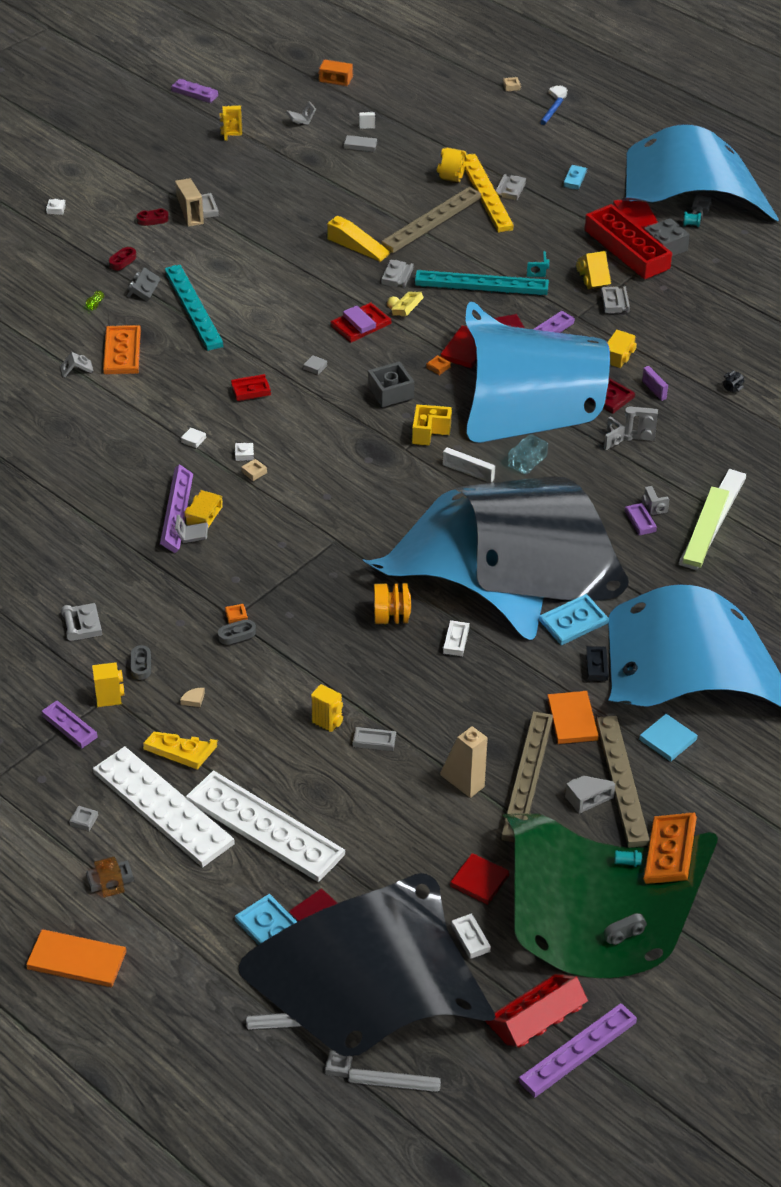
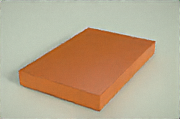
(572, 717)

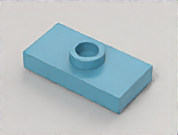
(575, 177)

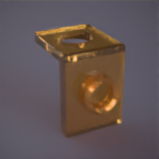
(109, 870)

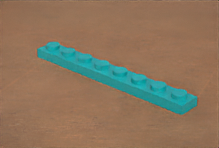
(482, 282)
(194, 307)

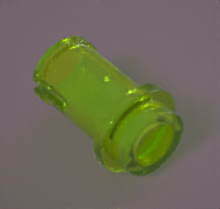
(93, 302)

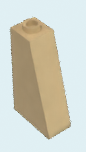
(190, 201)
(467, 762)

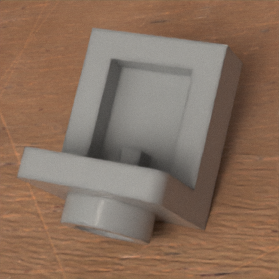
(653, 503)

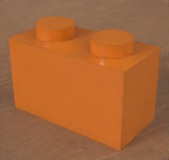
(335, 72)

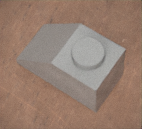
(588, 792)

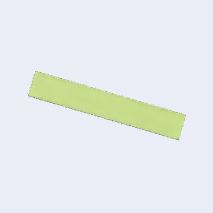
(706, 527)

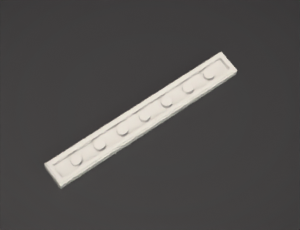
(732, 482)

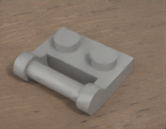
(646, 423)
(88, 621)

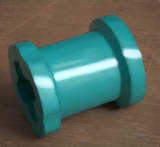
(691, 219)

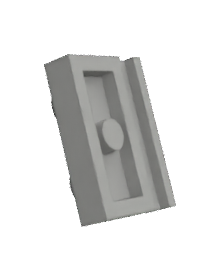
(511, 187)
(397, 273)
(615, 299)

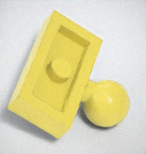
(406, 304)

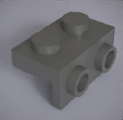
(144, 284)

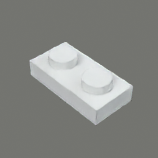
(456, 638)
(470, 936)

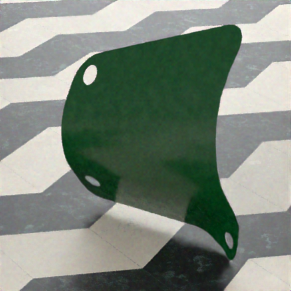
(575, 890)

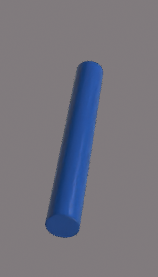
(551, 111)

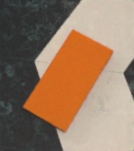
(122, 349)
(670, 848)
(76, 958)

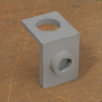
(302, 118)
(76, 360)
(615, 436)
(192, 532)

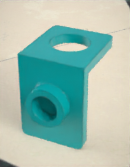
(542, 265)

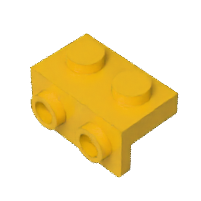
(231, 121)

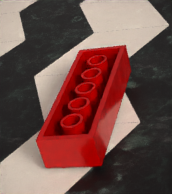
(628, 241)

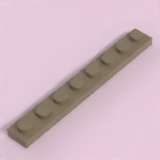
(431, 219)
(528, 770)
(621, 775)

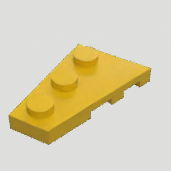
(184, 751)

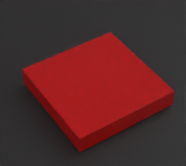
(479, 878)

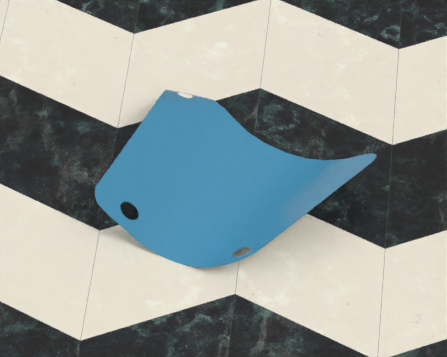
(686, 161)
(532, 379)
(446, 547)
(686, 645)

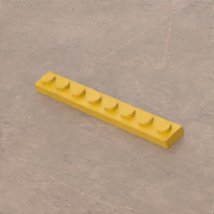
(488, 194)

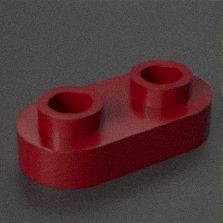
(152, 217)
(122, 258)

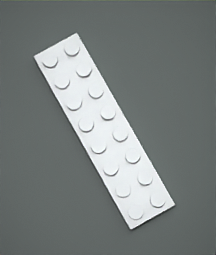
(164, 806)
(266, 826)

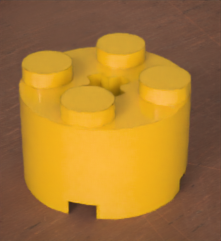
(452, 164)

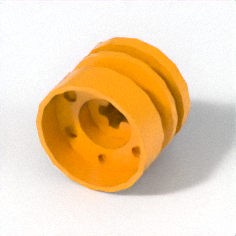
(391, 603)

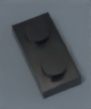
(597, 663)

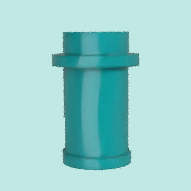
(628, 858)

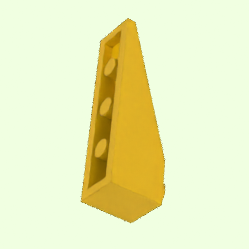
(350, 236)

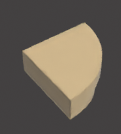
(193, 697)

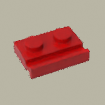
(250, 387)

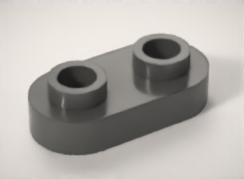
(236, 632)
(141, 662)
(624, 928)

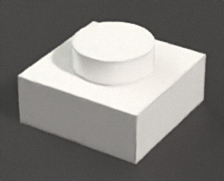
(56, 206)
(244, 451)

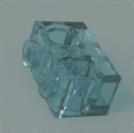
(528, 454)

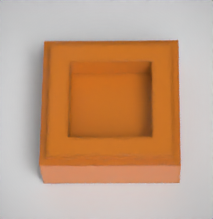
(438, 365)
(236, 613)

